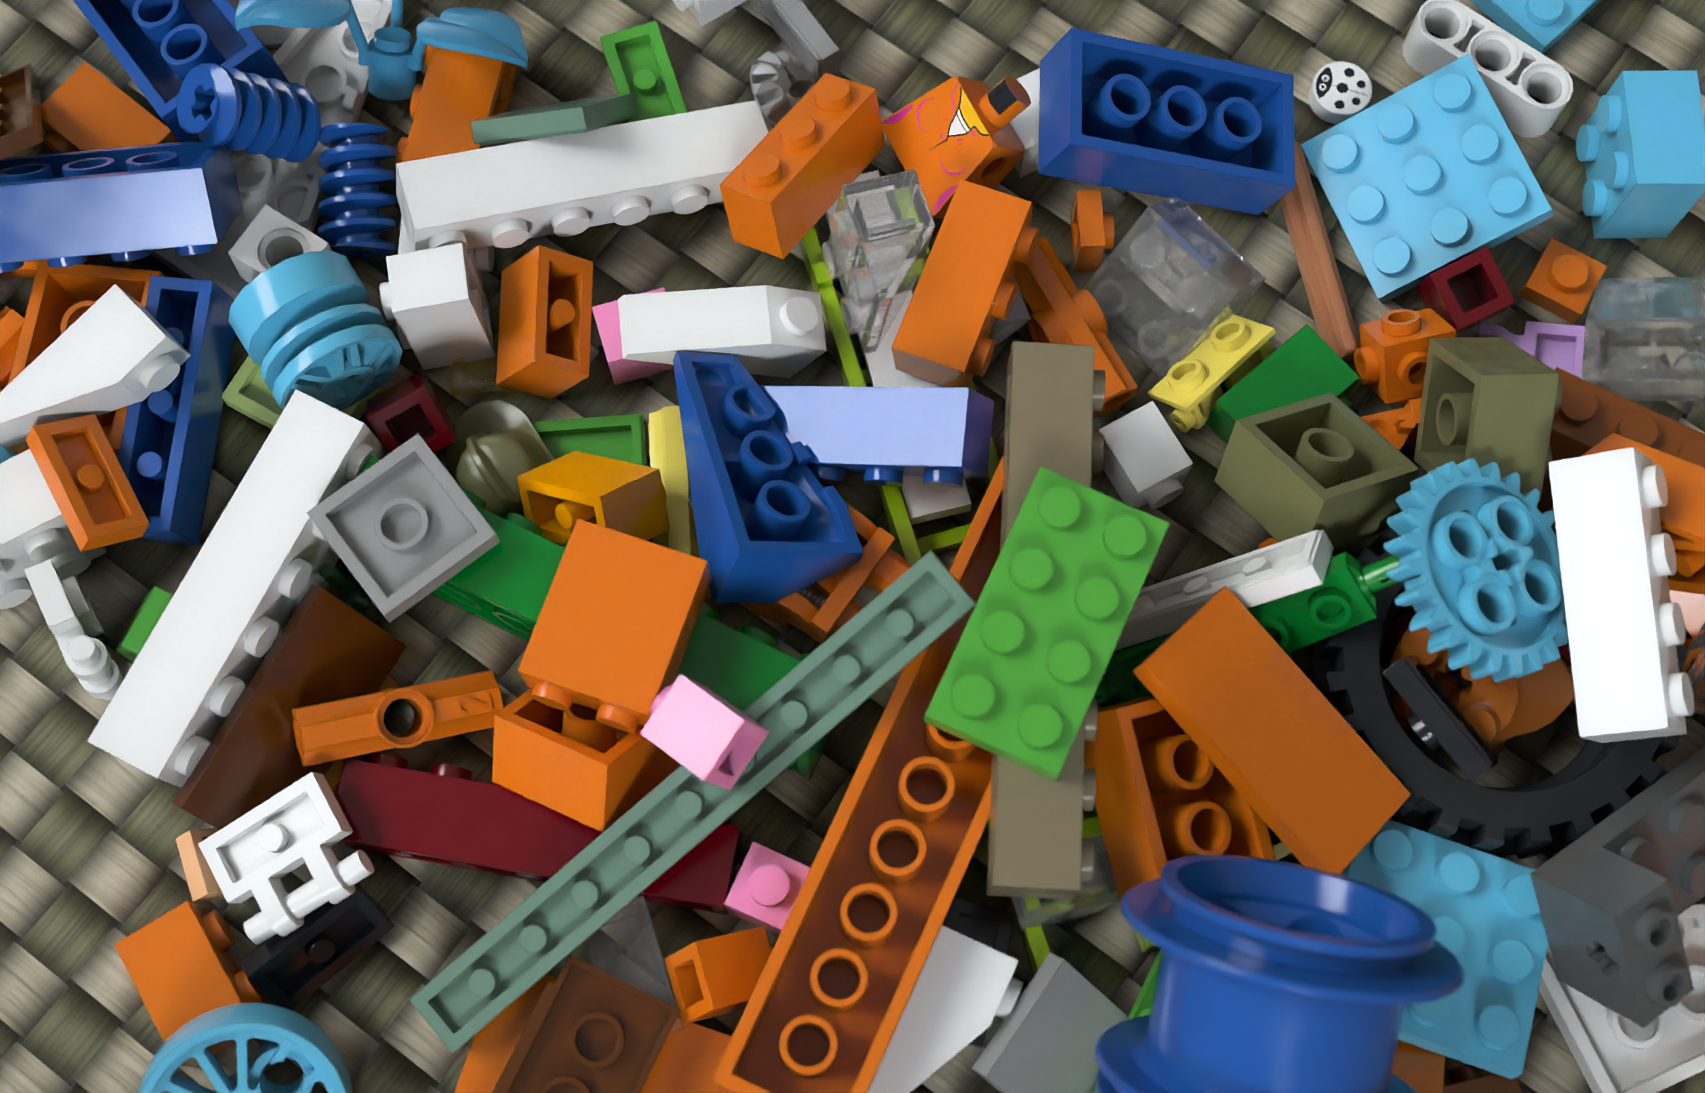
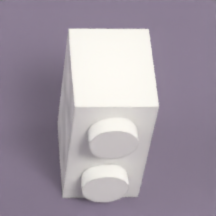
(438, 306)

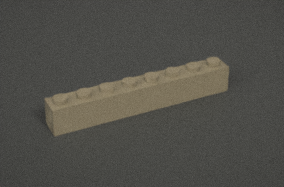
(1036, 820)

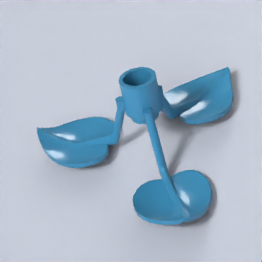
(391, 53)

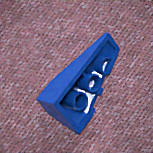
(753, 496)

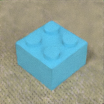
(1644, 154)

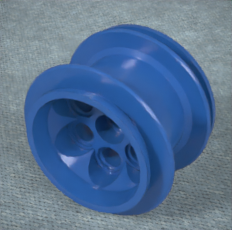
(1272, 981)

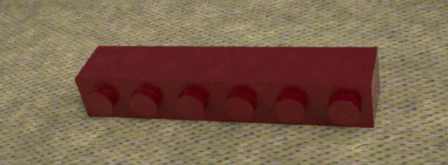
(497, 831)

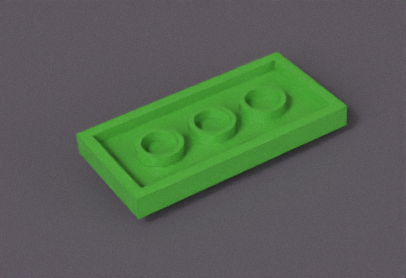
(1046, 623)

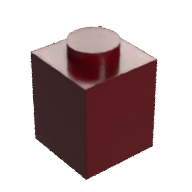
(1467, 291)
(410, 410)

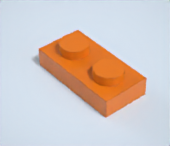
(87, 482)

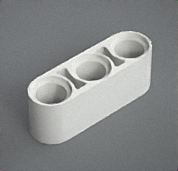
(1516, 67)

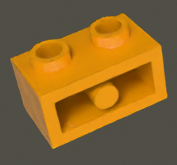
(595, 490)

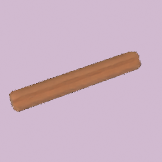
(1318, 264)

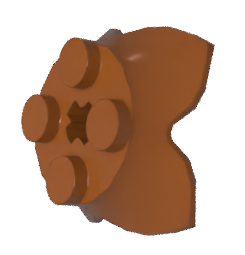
(1492, 707)

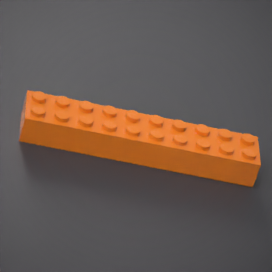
(875, 883)

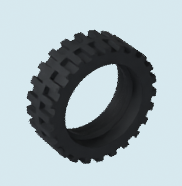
(1489, 819)

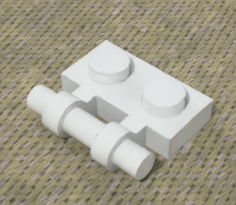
(74, 627)
(273, 841)

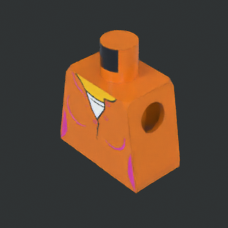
(957, 135)

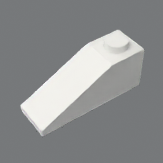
(763, 325)
(95, 367)
(948, 1008)

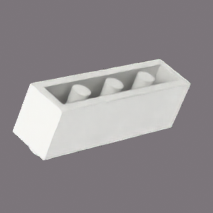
(1619, 597)

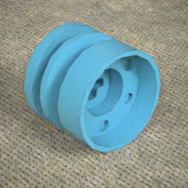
(315, 331)

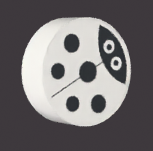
(1339, 92)

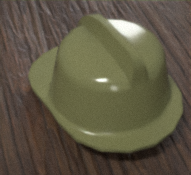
(491, 450)

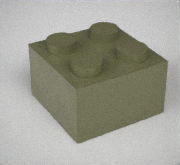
(1488, 405)
(1314, 470)

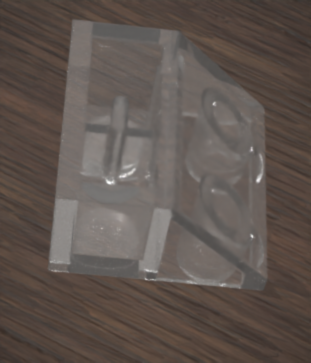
(877, 250)
(1171, 284)
(1647, 338)

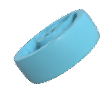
(285, 1035)

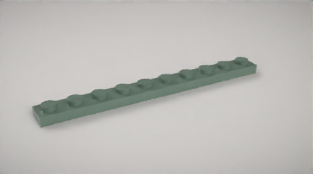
(688, 809)

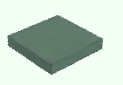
(553, 119)

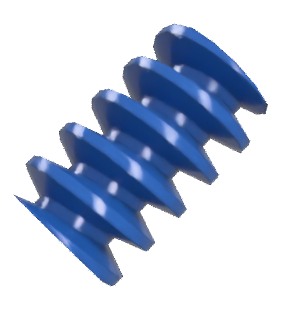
(249, 113)
(355, 189)

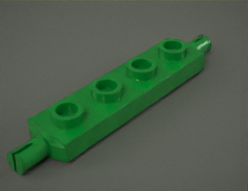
(1292, 620)

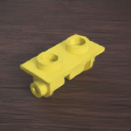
(1225, 356)

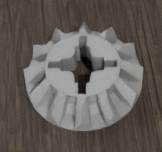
(775, 76)

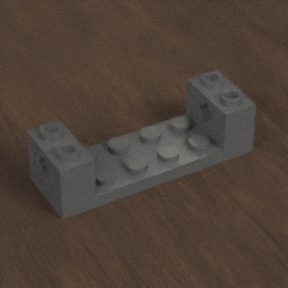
(1618, 896)

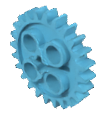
(1480, 570)

